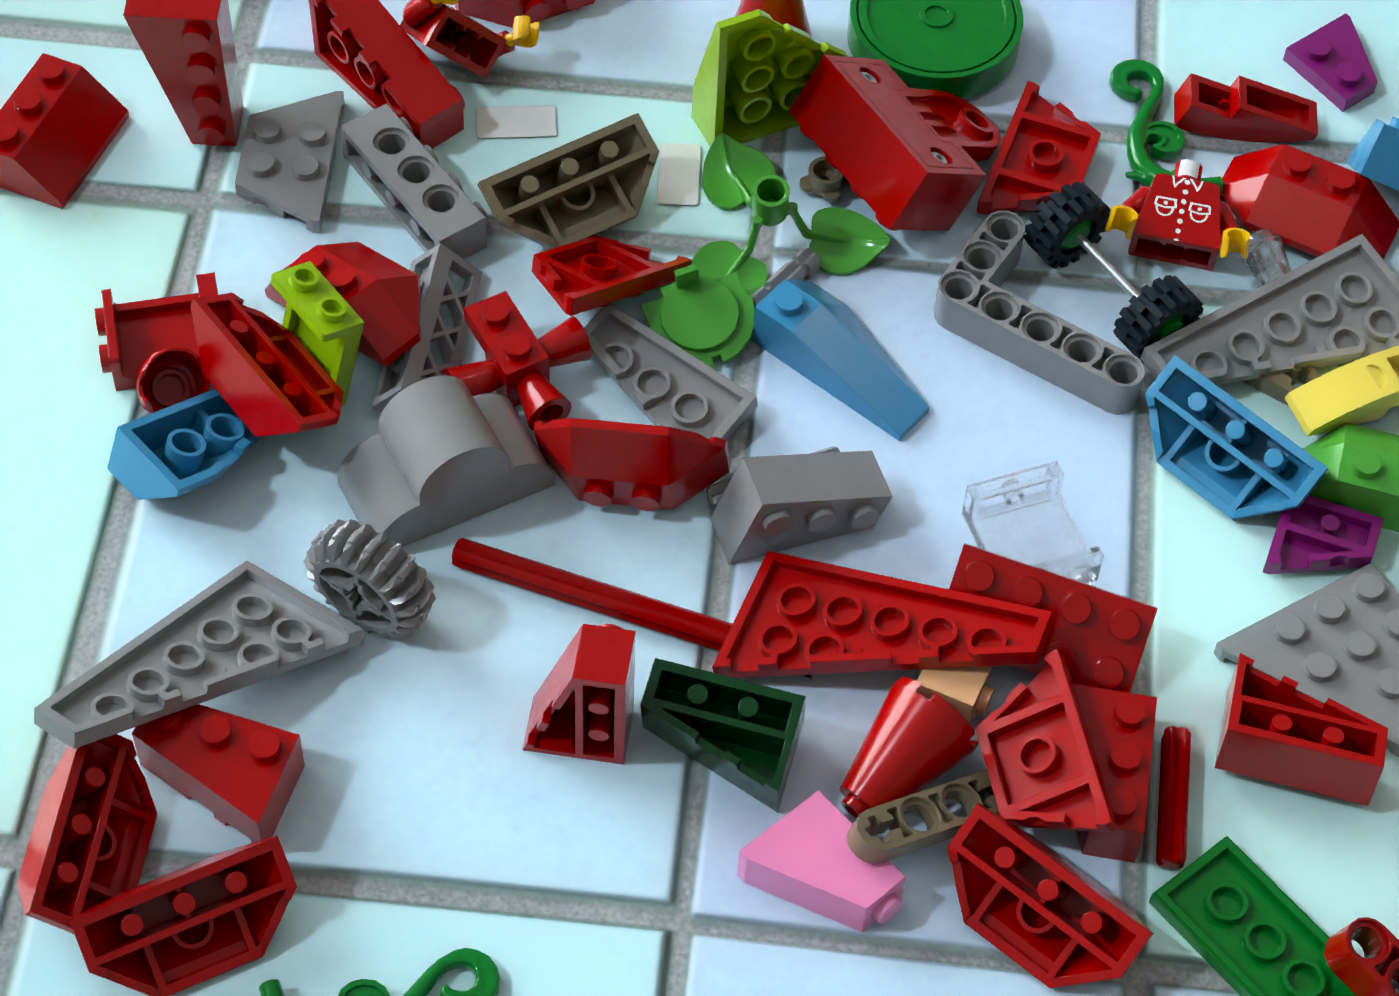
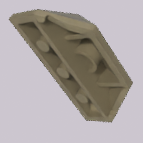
(577, 186)

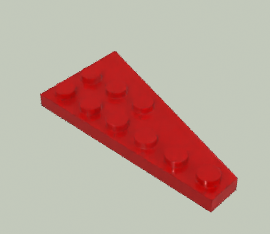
(848, 620)

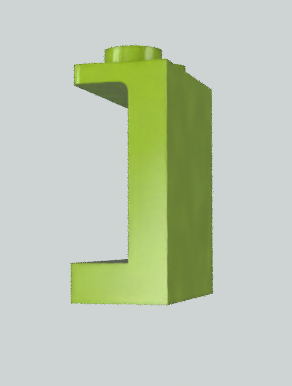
(320, 320)

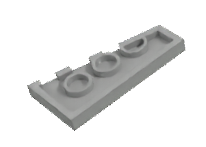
(665, 379)

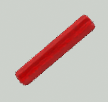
(1173, 798)

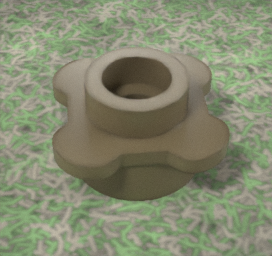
(823, 180)

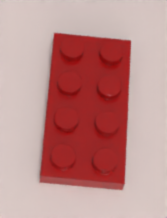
(1092, 627)

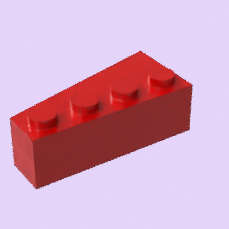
(194, 62)
(386, 66)

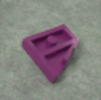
(1334, 63)
(1322, 538)

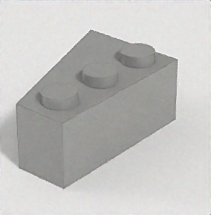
(798, 501)

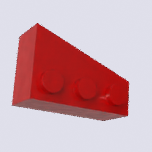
(225, 764)

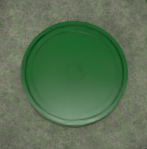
(939, 43)

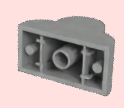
(441, 461)

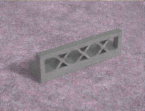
(435, 290)

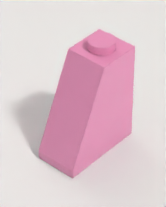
(812, 866)

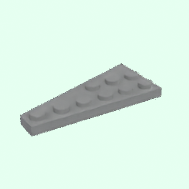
(1311, 316)
(213, 644)

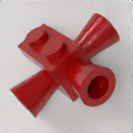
(517, 360)

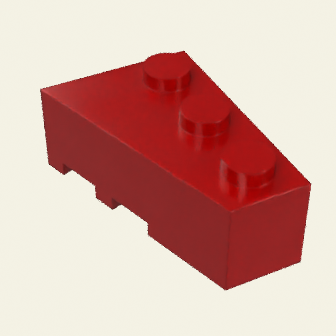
(587, 698)
(1297, 740)
(1122, 742)

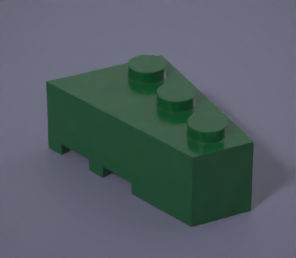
(726, 725)

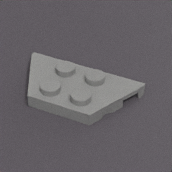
(291, 157)

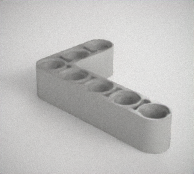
(1025, 334)

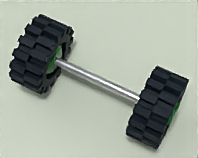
(1069, 227)

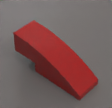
(1243, 111)

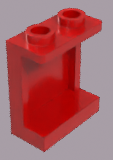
(146, 327)

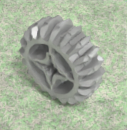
(369, 579)

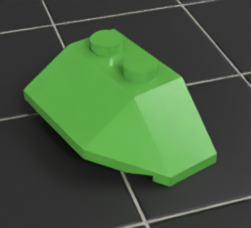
(1360, 471)

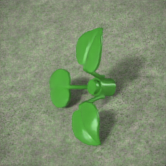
(743, 175)

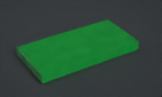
(1247, 927)

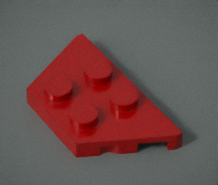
(1038, 155)
(600, 272)
(1044, 757)

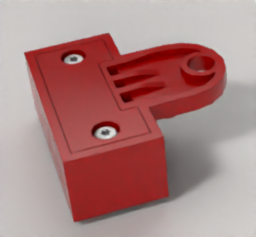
(896, 144)

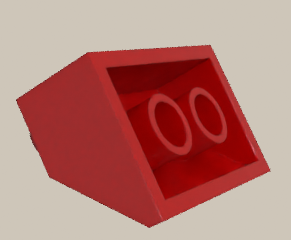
(55, 130)

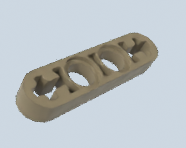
(926, 804)

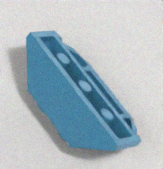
(1225, 447)

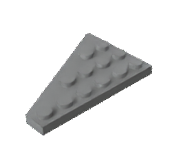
(1335, 646)

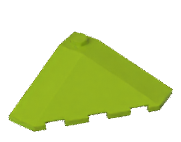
(753, 76)

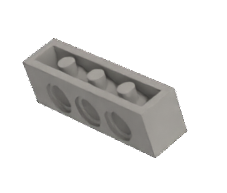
(413, 183)

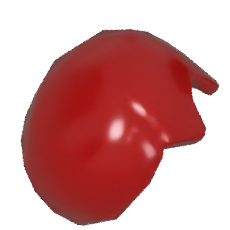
(170, 378)

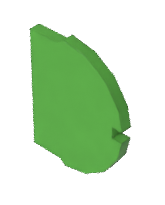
(703, 314)

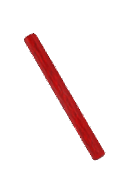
(590, 593)

